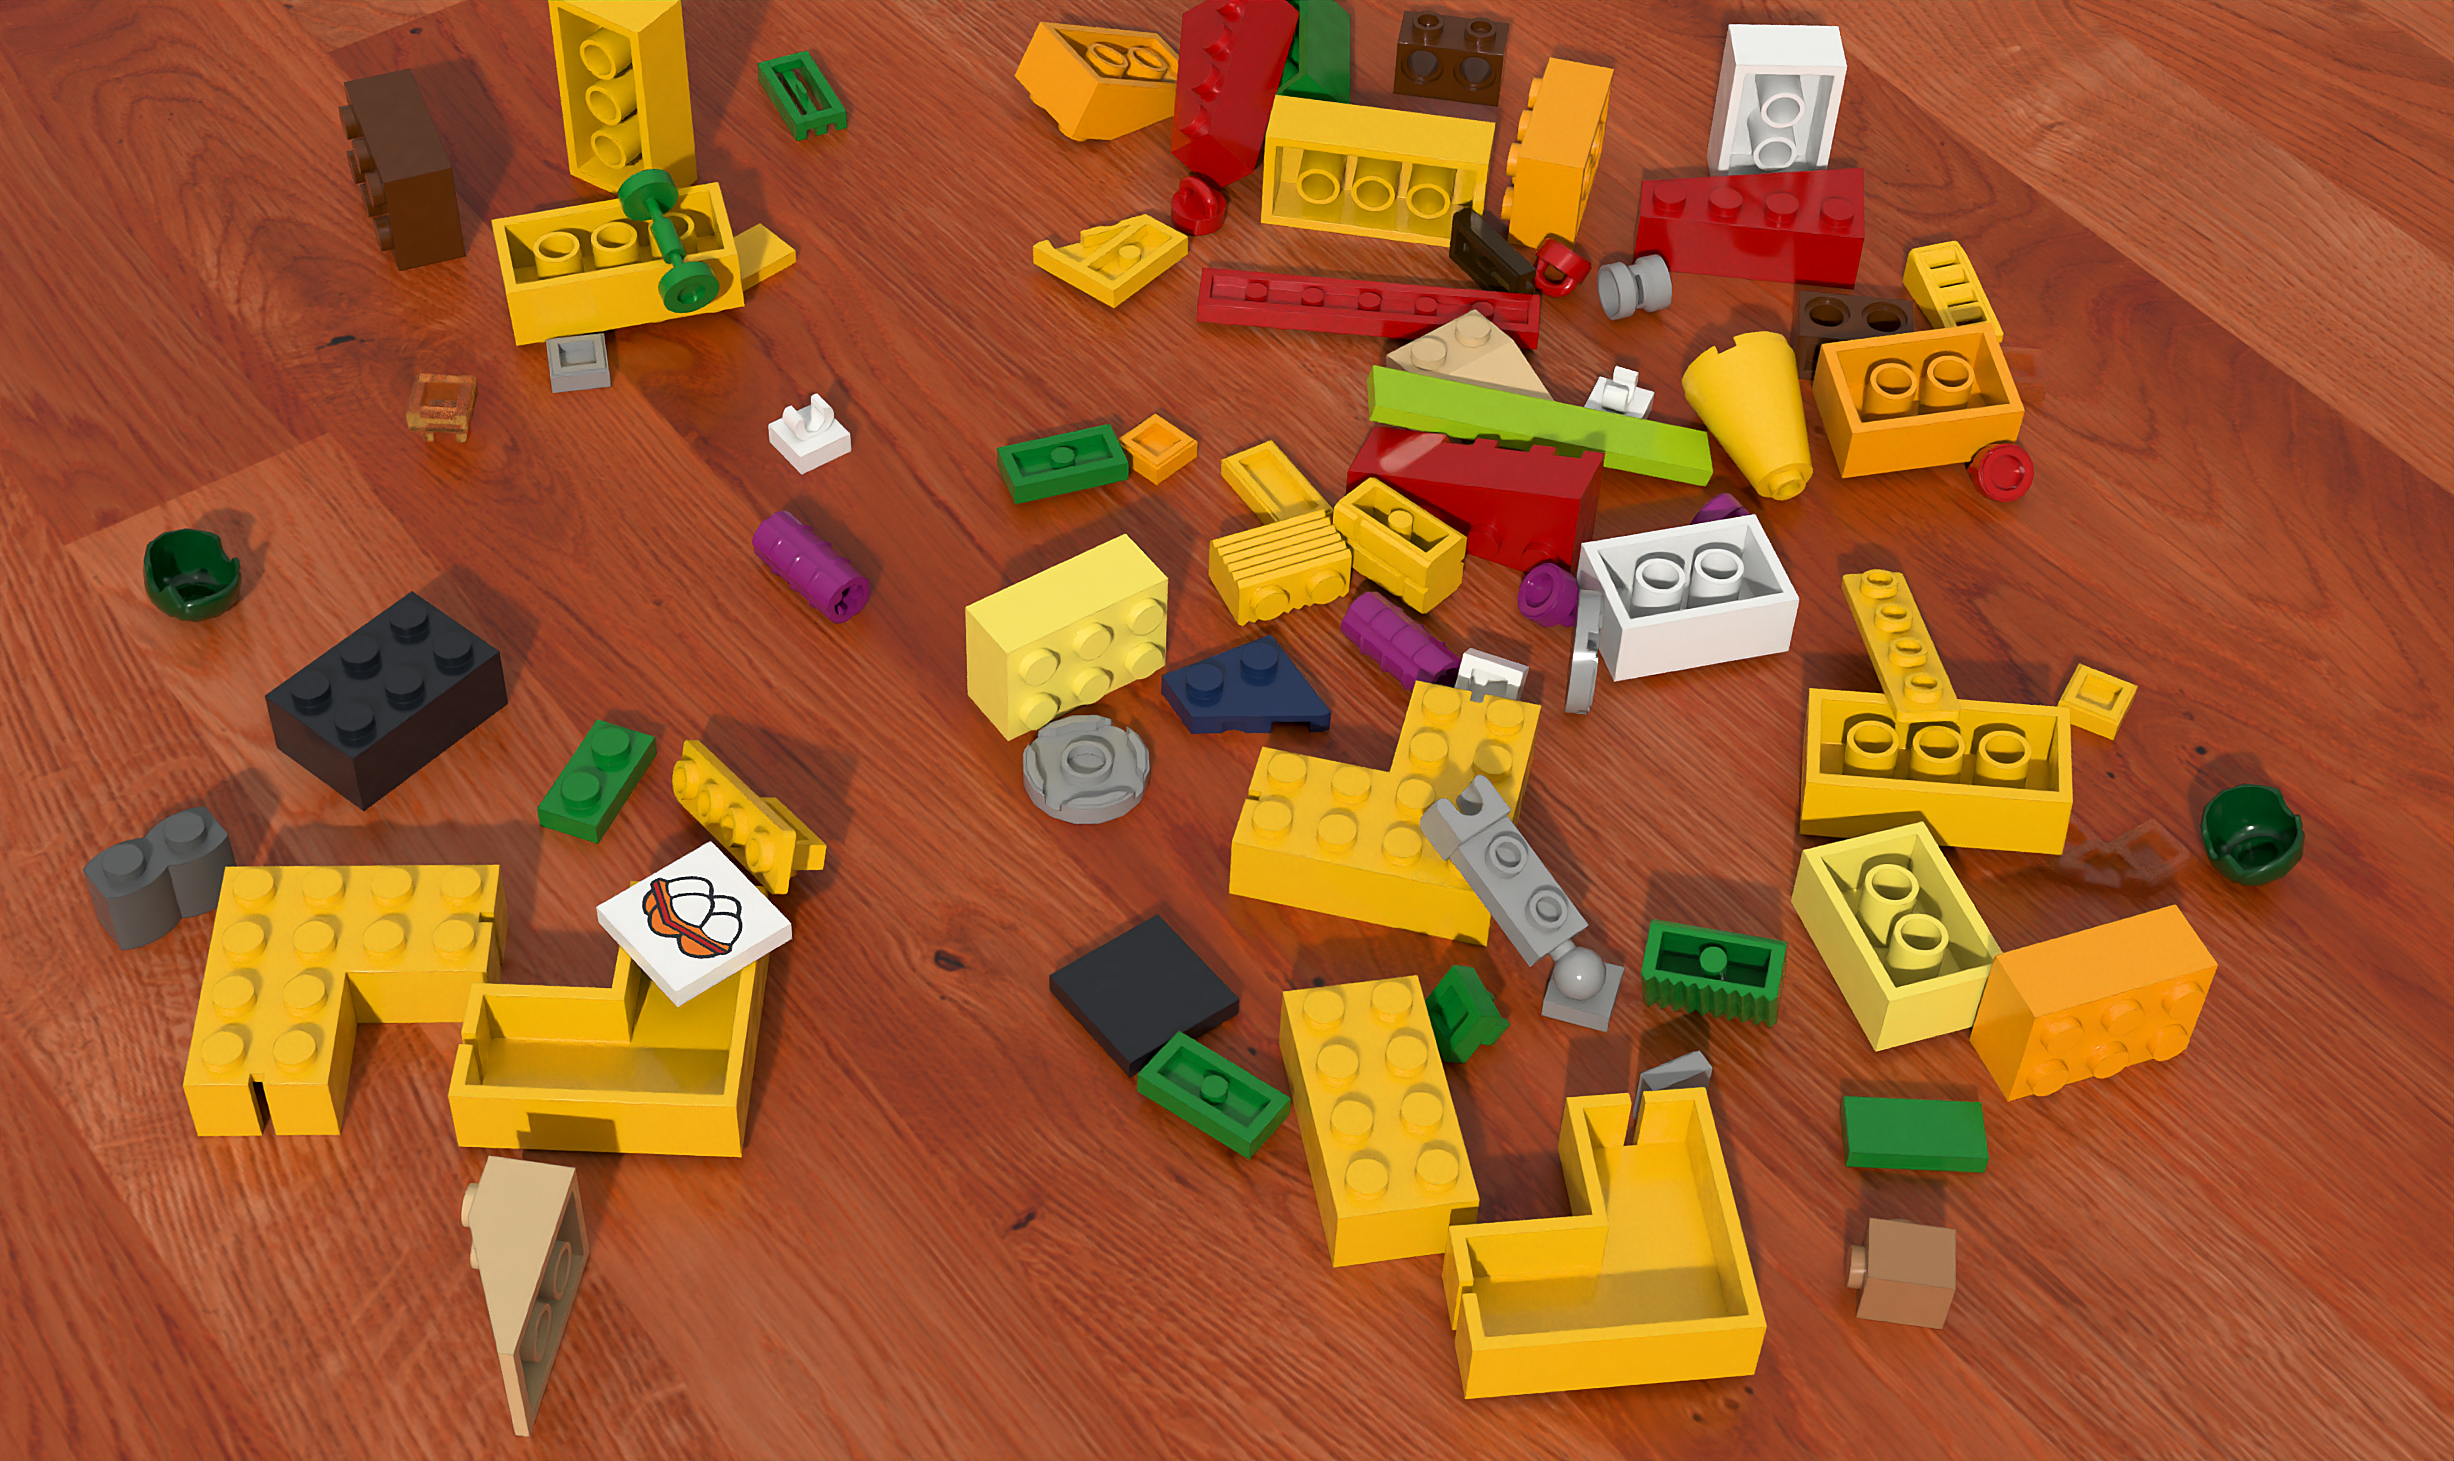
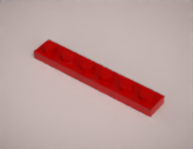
(1357, 305)

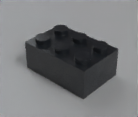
(387, 700)

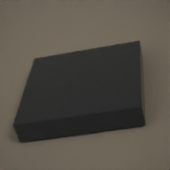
(1142, 993)

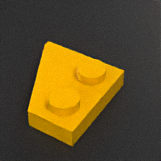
(1115, 259)

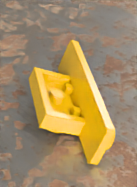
(1900, 647)
(751, 827)

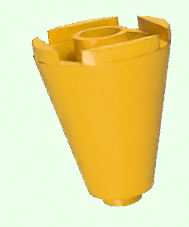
(1755, 410)

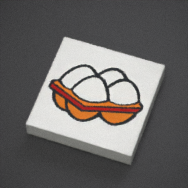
(694, 923)

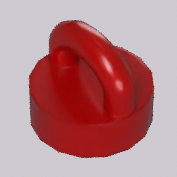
(1197, 207)
(1563, 260)
(2002, 472)

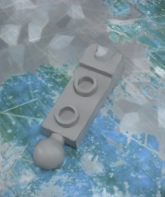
(1514, 885)

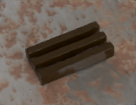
(1488, 256)

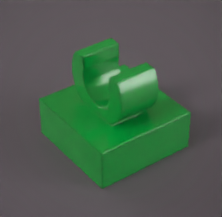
(1463, 1015)

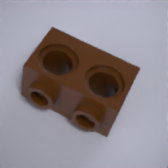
(1450, 58)
(1841, 317)

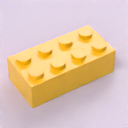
(624, 89)
(1373, 170)
(602, 271)
(1975, 781)
(1376, 1119)

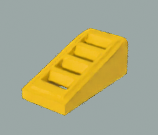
(1943, 266)

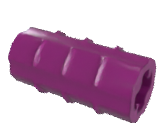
(811, 566)
(1398, 643)

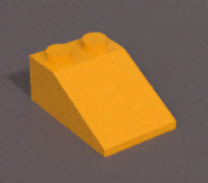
(1099, 79)

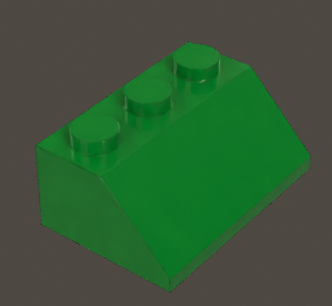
(1318, 53)

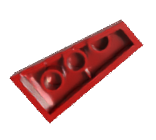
(1228, 84)
(1757, 226)
(1506, 502)

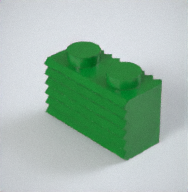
(1713, 972)

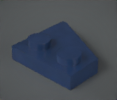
(1244, 691)

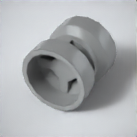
(1634, 287)

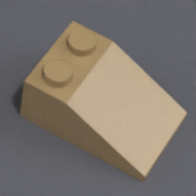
(1470, 353)
(530, 1265)

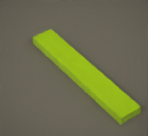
(1526, 421)

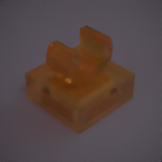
(442, 404)

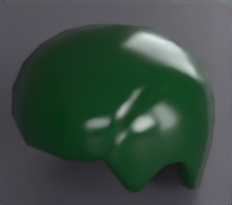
(190, 575)
(2251, 834)

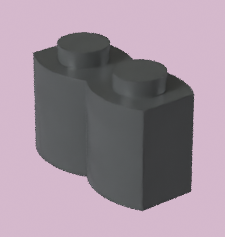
(157, 880)

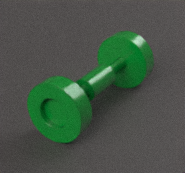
(649, 197)

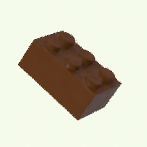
(402, 170)

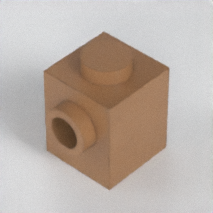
(1903, 1272)

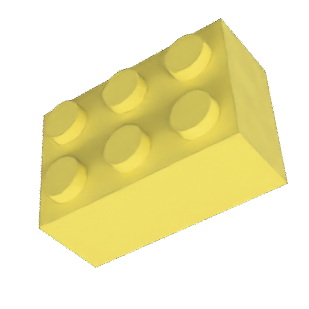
(1066, 636)
(1896, 933)

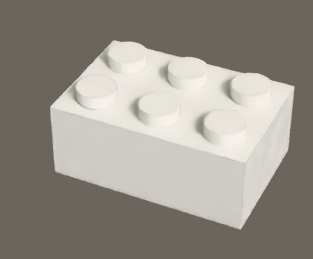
(1776, 99)
(1689, 597)

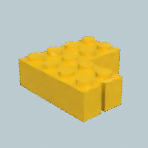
(1352, 835)
(312, 956)
(609, 1065)
(1630, 1286)

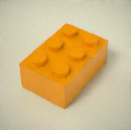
(1557, 153)
(1915, 399)
(2092, 1003)

